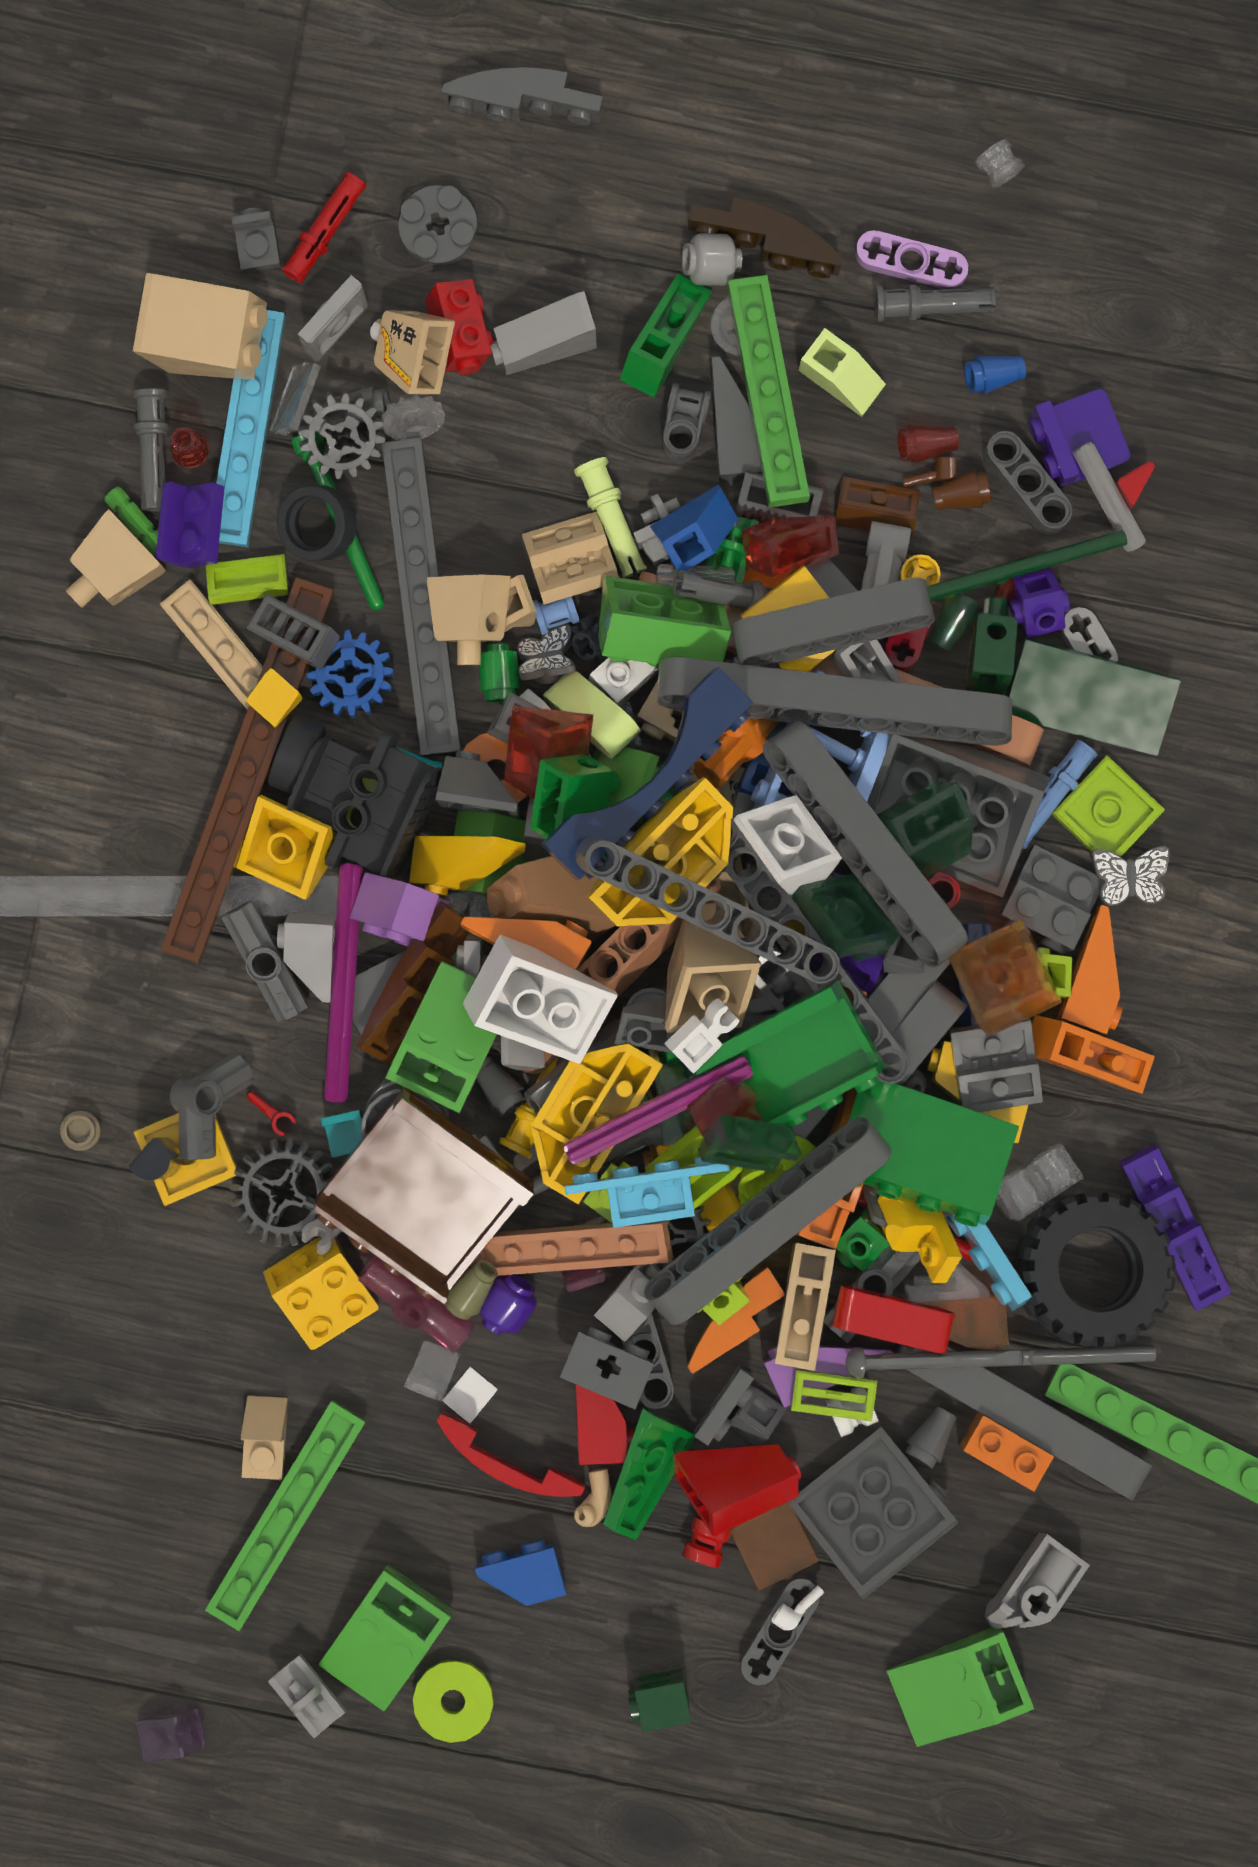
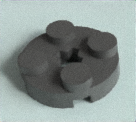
(448, 205)

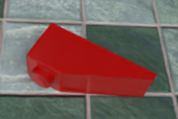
(601, 1429)

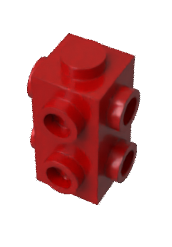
(469, 339)

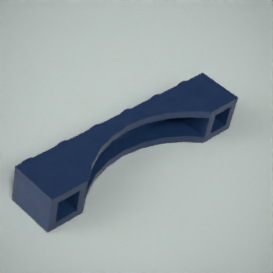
(706, 715)

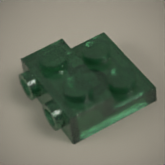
(847, 917)

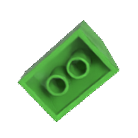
(653, 624)

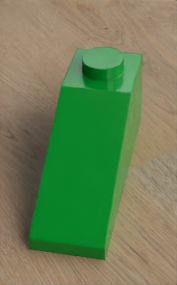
(664, 335)

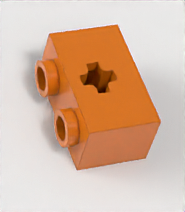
(1006, 1451)

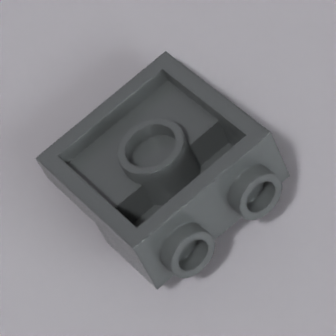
(1052, 899)

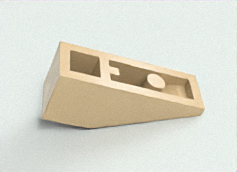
(804, 1306)

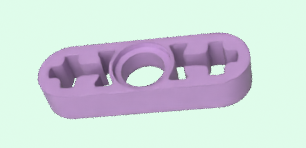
(886, 242)

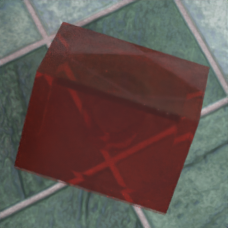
(542, 735)

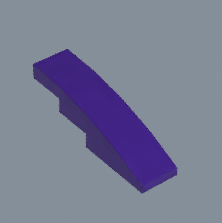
(1161, 1196)

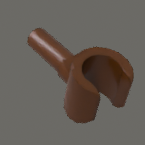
(945, 471)

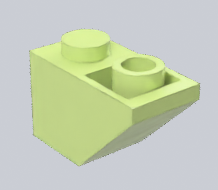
(841, 372)

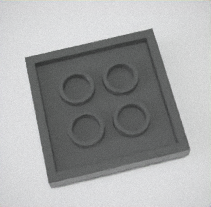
(872, 1513)

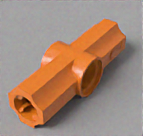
(736, 749)

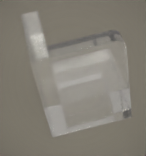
(432, 1370)

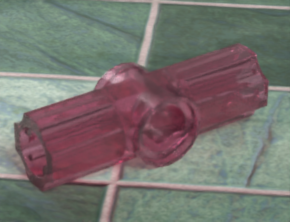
(414, 1309)

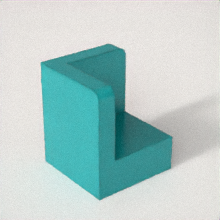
(343, 1132)

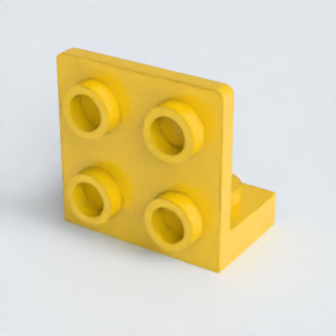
(319, 1292)

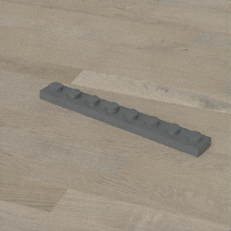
(416, 562)

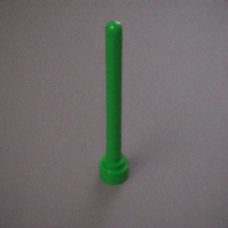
(355, 550)

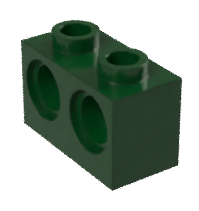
(660, 1700)

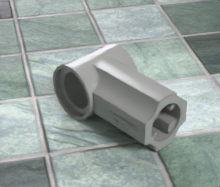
(886, 552)

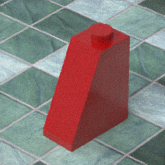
(736, 1483)

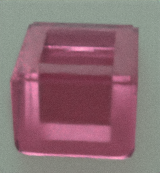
(582, 1278)

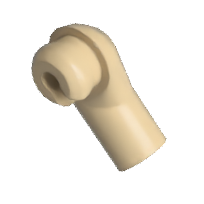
(598, 1502)

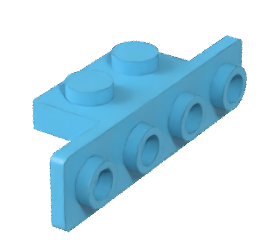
(649, 1195)

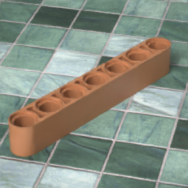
(630, 961)

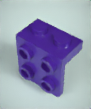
(1072, 424)

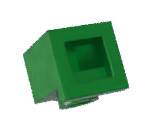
(861, 1242)

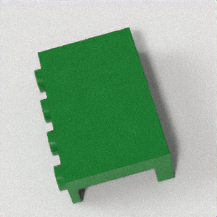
(804, 1056)
(939, 1151)

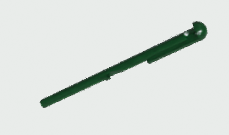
(1003, 572)

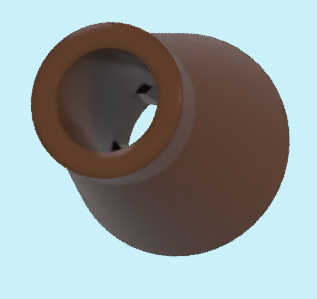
(965, 491)

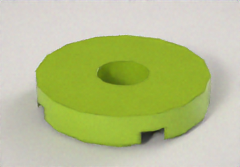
(446, 1724)

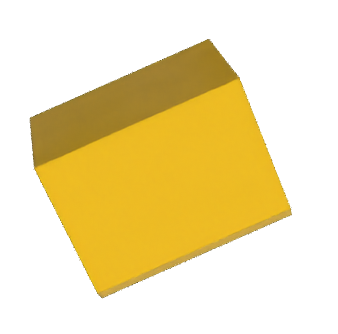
(285, 848)

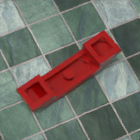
(553, 1484)

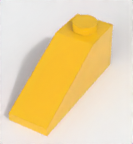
(458, 861)

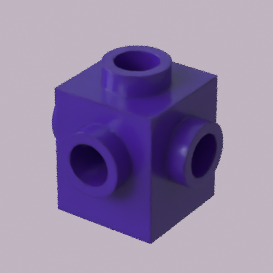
(1039, 603)

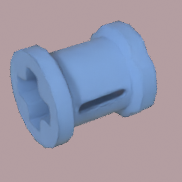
(555, 614)

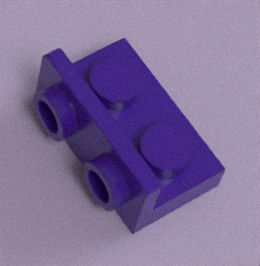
(190, 524)

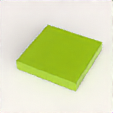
(1108, 809)

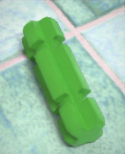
(133, 518)

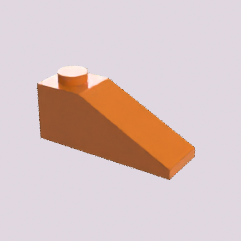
(559, 941)
(1094, 980)
(1090, 1054)

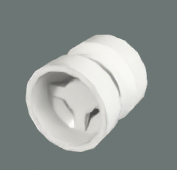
(845, 1425)

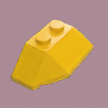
(683, 836)
(584, 1098)

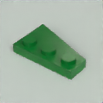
(645, 1473)

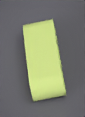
(611, 724)

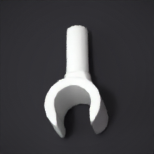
(787, 1618)

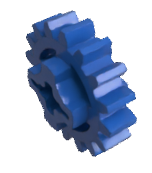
(351, 691)

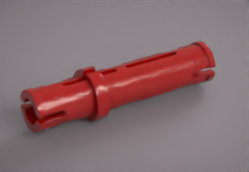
(324, 227)

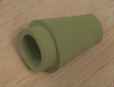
(471, 1290)

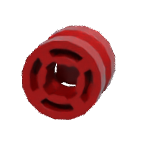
(702, 1552)

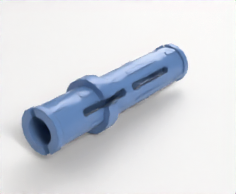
(1062, 780)

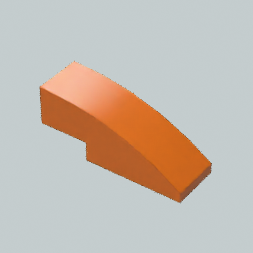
(719, 1339)

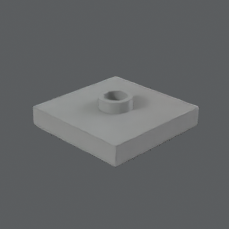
(333, 319)

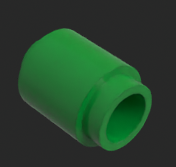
(498, 673)

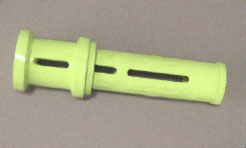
(604, 499)

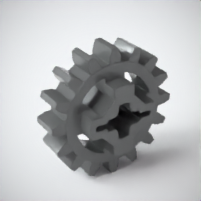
(334, 449)

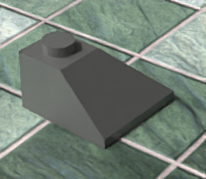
(473, 787)

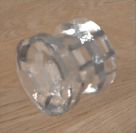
(1000, 163)

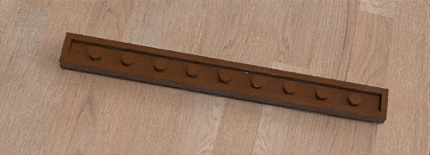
(237, 796)

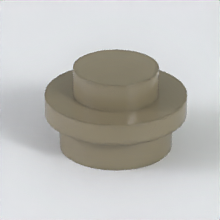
(80, 1130)

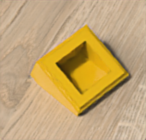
(274, 698)

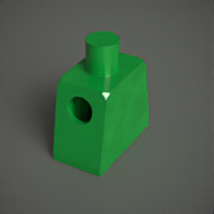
(569, 788)

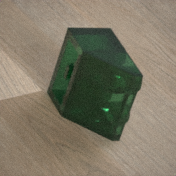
(932, 826)

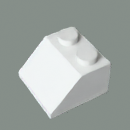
(789, 842)

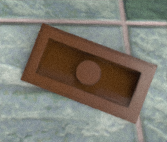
(870, 501)

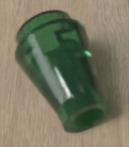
(954, 619)

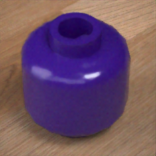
(508, 1304)

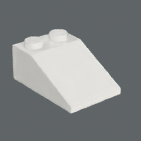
(537, 1000)

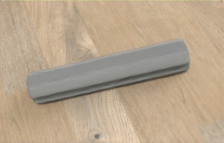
(1108, 495)

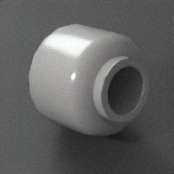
(711, 259)

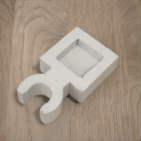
(698, 1039)

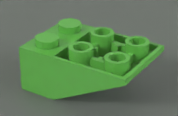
(442, 1044)
(386, 1637)
(960, 1687)

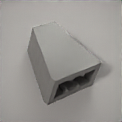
(545, 335)

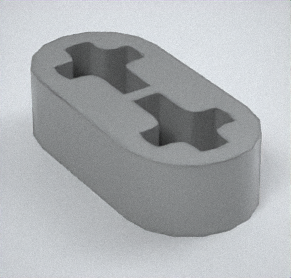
(1094, 632)

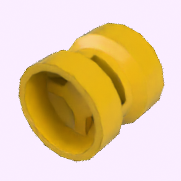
(921, 567)

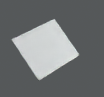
(470, 1395)

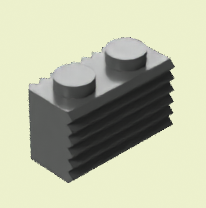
(754, 502)

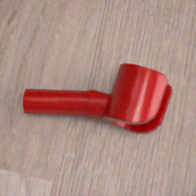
(270, 1111)

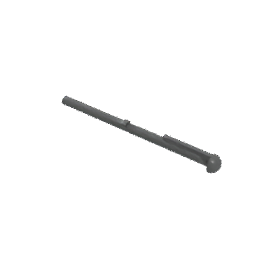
(858, 1362)

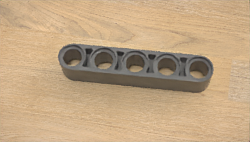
(833, 623)

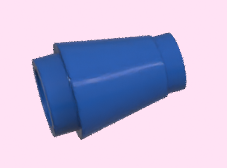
(993, 372)

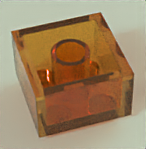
(1004, 978)

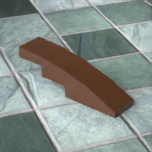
(409, 984)

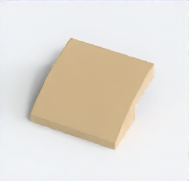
(569, 557)

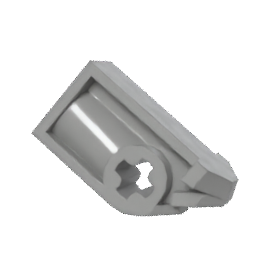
(1043, 1570)

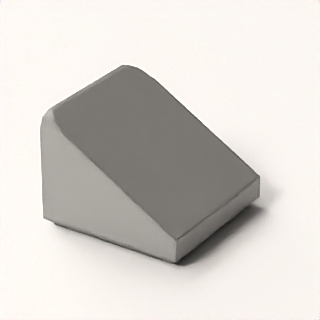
(521, 1056)

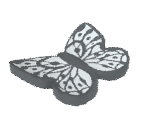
(546, 657)
(1132, 876)

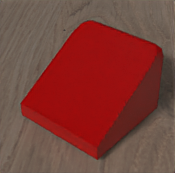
(1134, 482)

